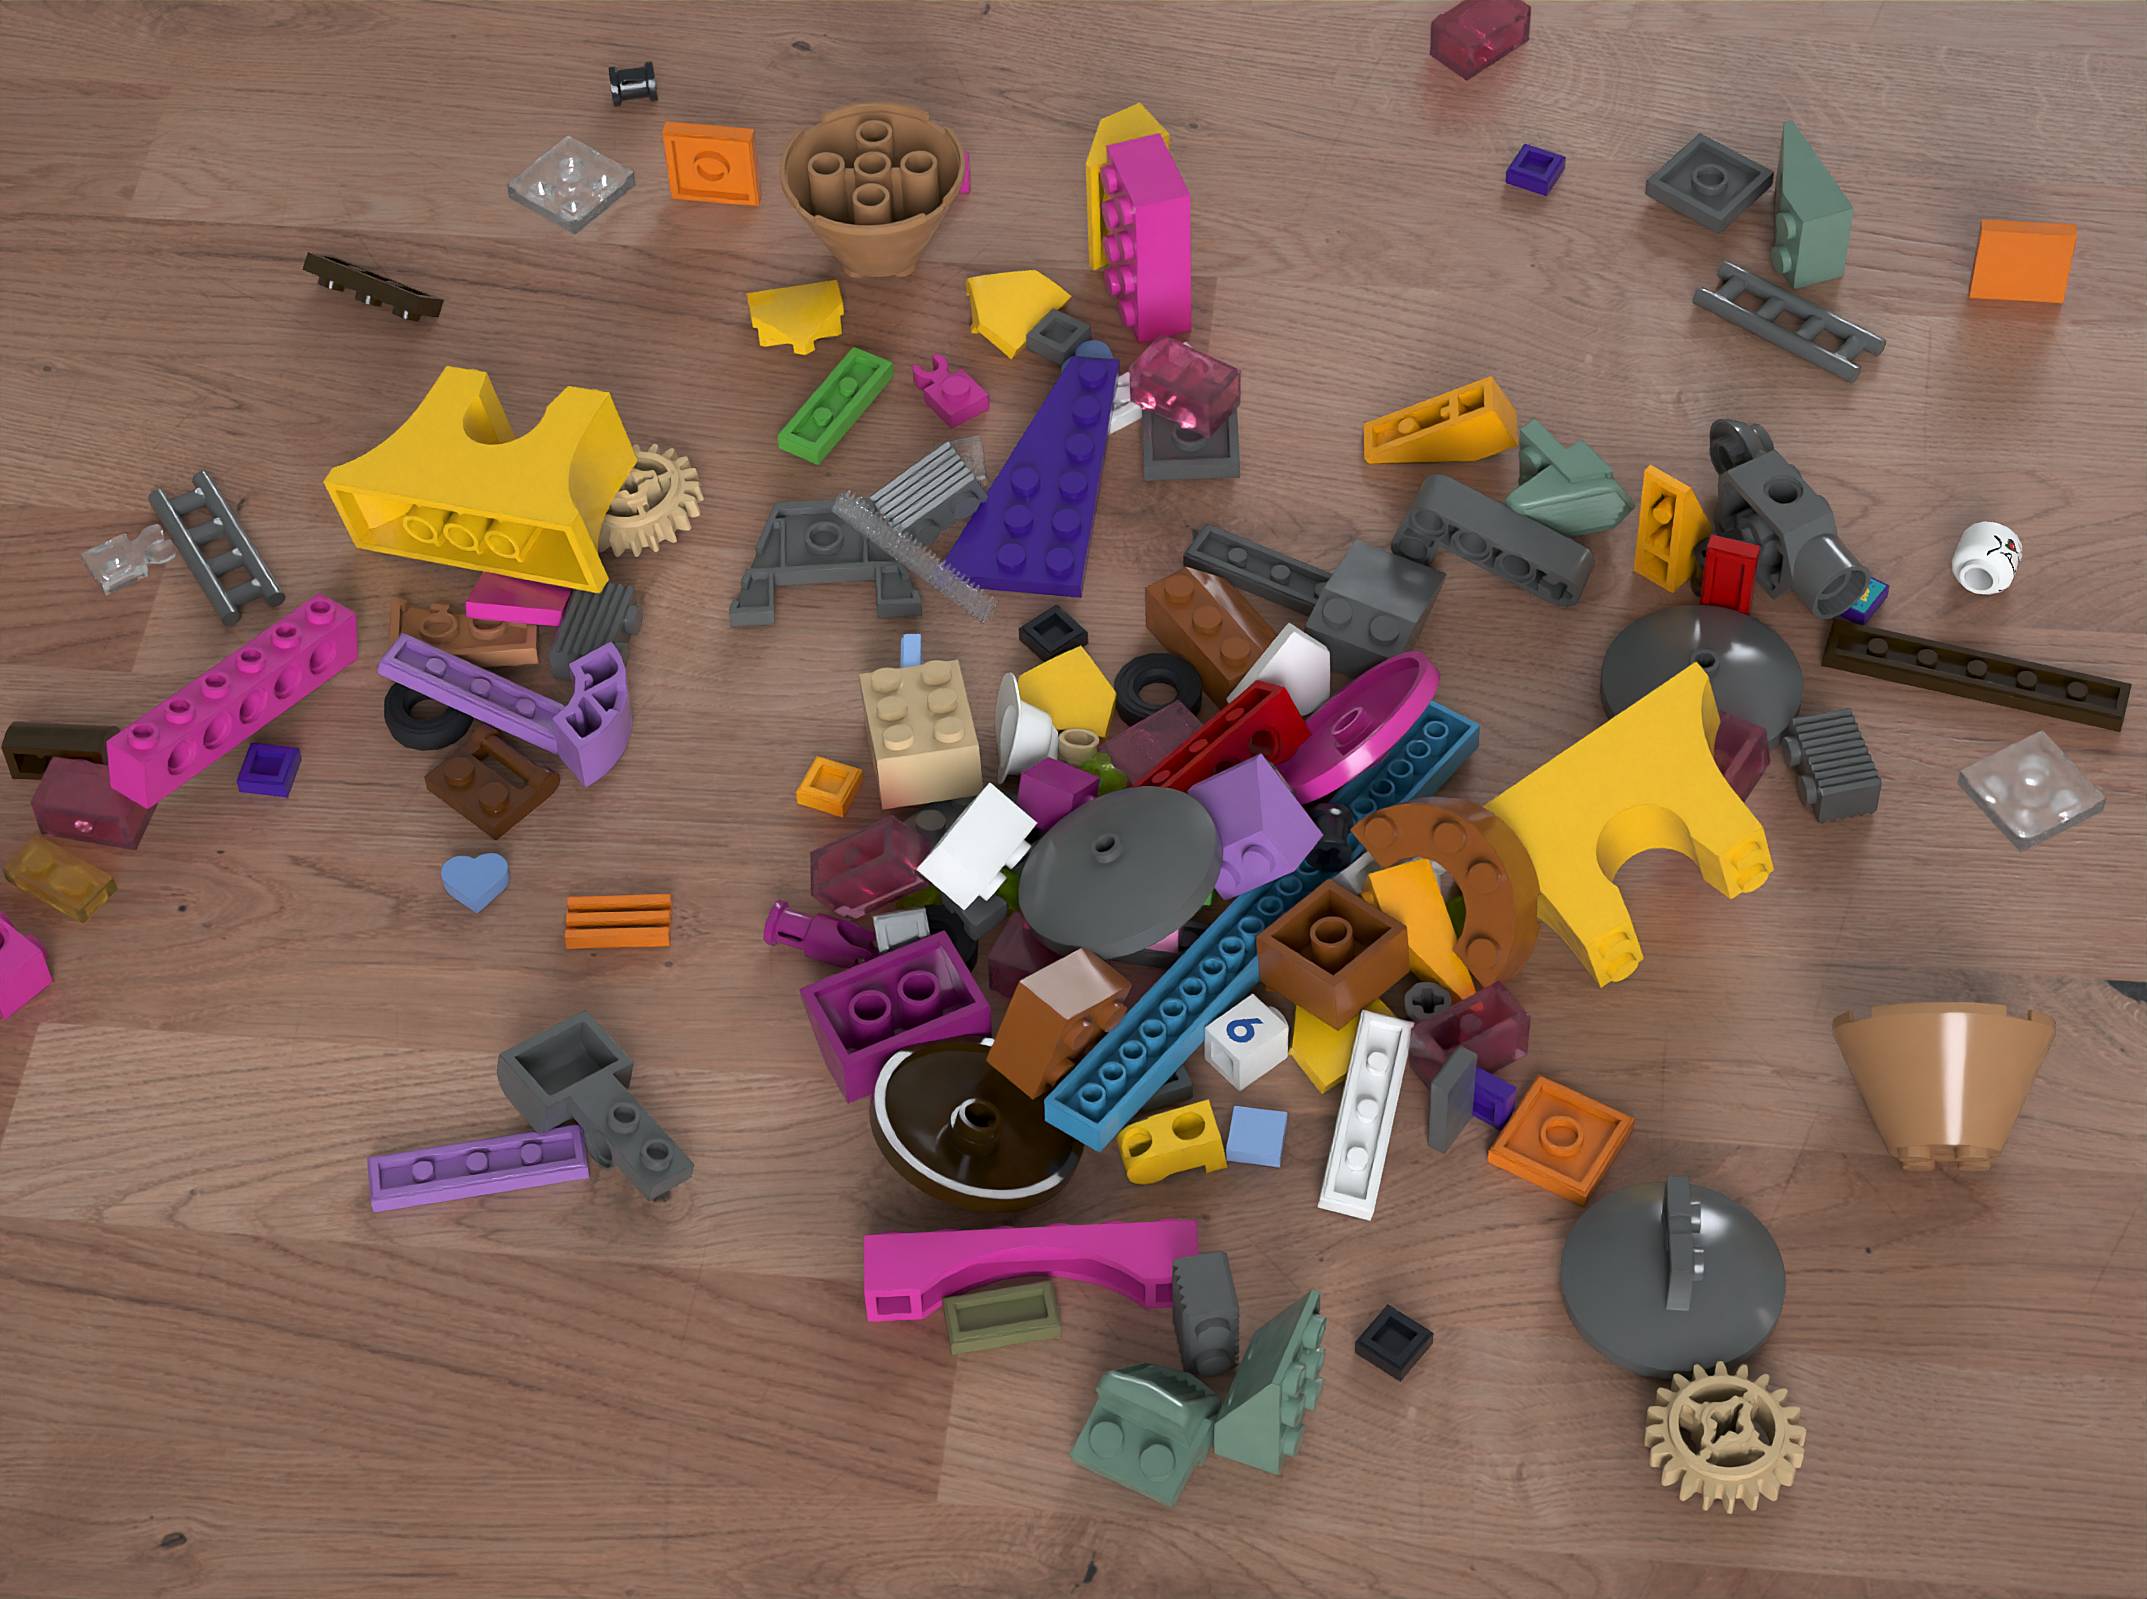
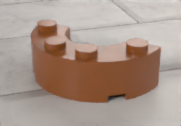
(1487, 865)

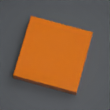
(712, 163)
(2022, 260)
(1561, 1140)

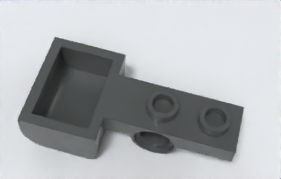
(586, 1076)

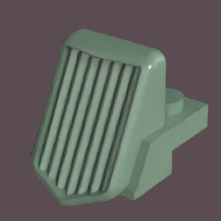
(1566, 488)
(1148, 1430)

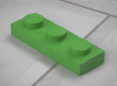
(835, 405)

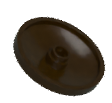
(967, 1129)

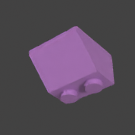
(1259, 825)

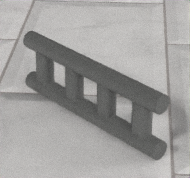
(1800, 342)
(208, 570)

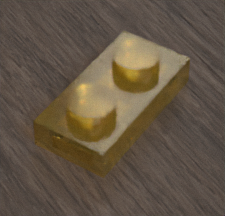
(59, 878)

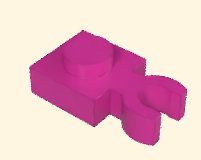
(949, 395)

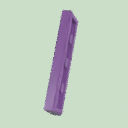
(472, 690)
(477, 1168)

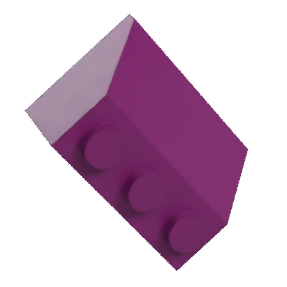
(892, 1003)

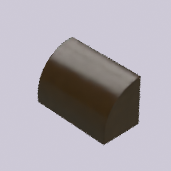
(32, 745)

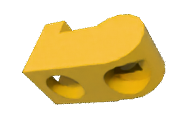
(1171, 1144)

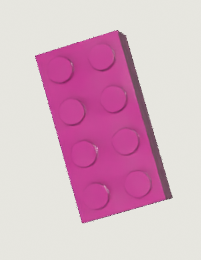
(1147, 238)

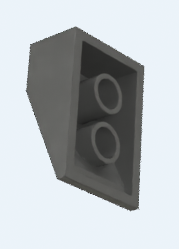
(1372, 608)

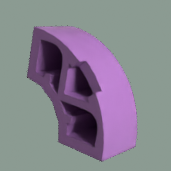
(598, 717)

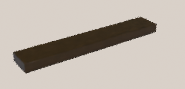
(1977, 675)

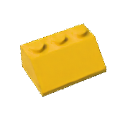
(1119, 127)

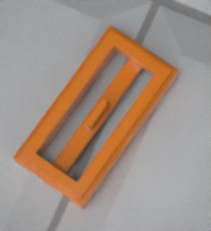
(618, 914)

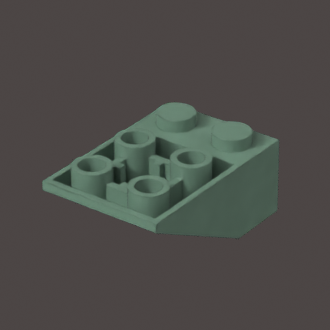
(1274, 1388)

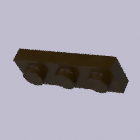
(372, 287)

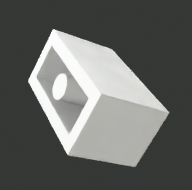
(977, 847)

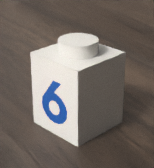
(1246, 1041)

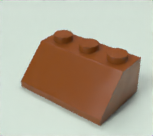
(1207, 626)

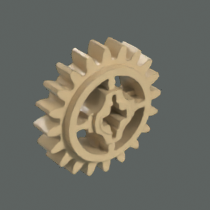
(651, 503)
(1738, 1460)

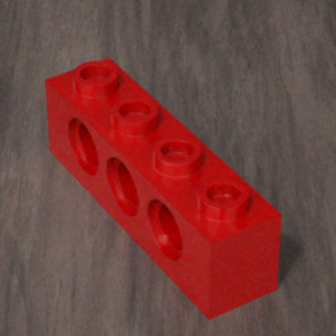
(1258, 712)

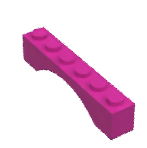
(914, 1271)

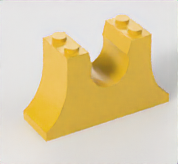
(477, 498)
(1624, 791)

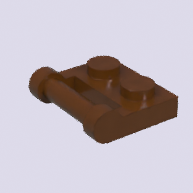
(482, 793)

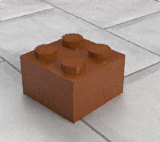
(1333, 954)
(1057, 1020)

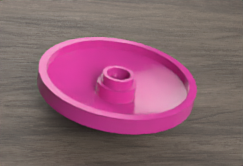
(1360, 725)

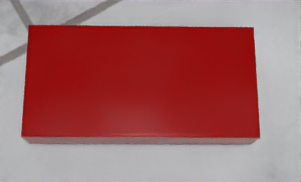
(1729, 574)

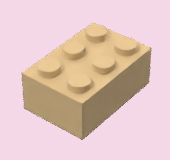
(921, 734)

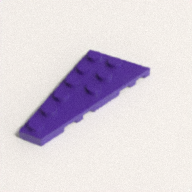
(1045, 498)

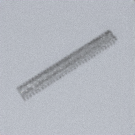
(913, 557)

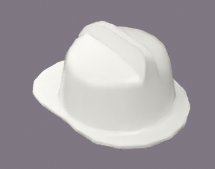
(1022, 732)

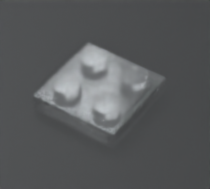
(571, 184)
(2031, 791)

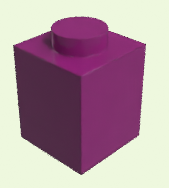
(1054, 790)

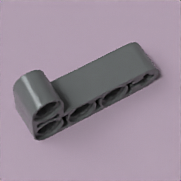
(1493, 538)

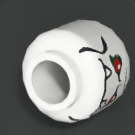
(1987, 558)

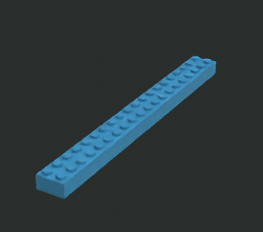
(1223, 961)

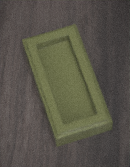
(1001, 1317)

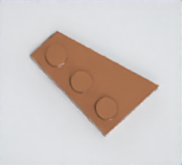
(471, 639)

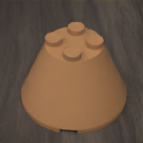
(874, 183)
(1944, 1076)

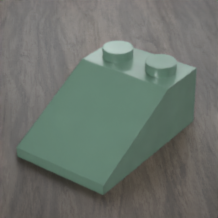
(1809, 215)

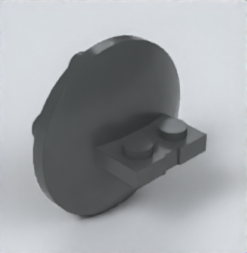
(1672, 1279)

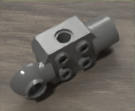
(1773, 507)

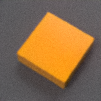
(829, 786)

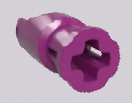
(819, 936)

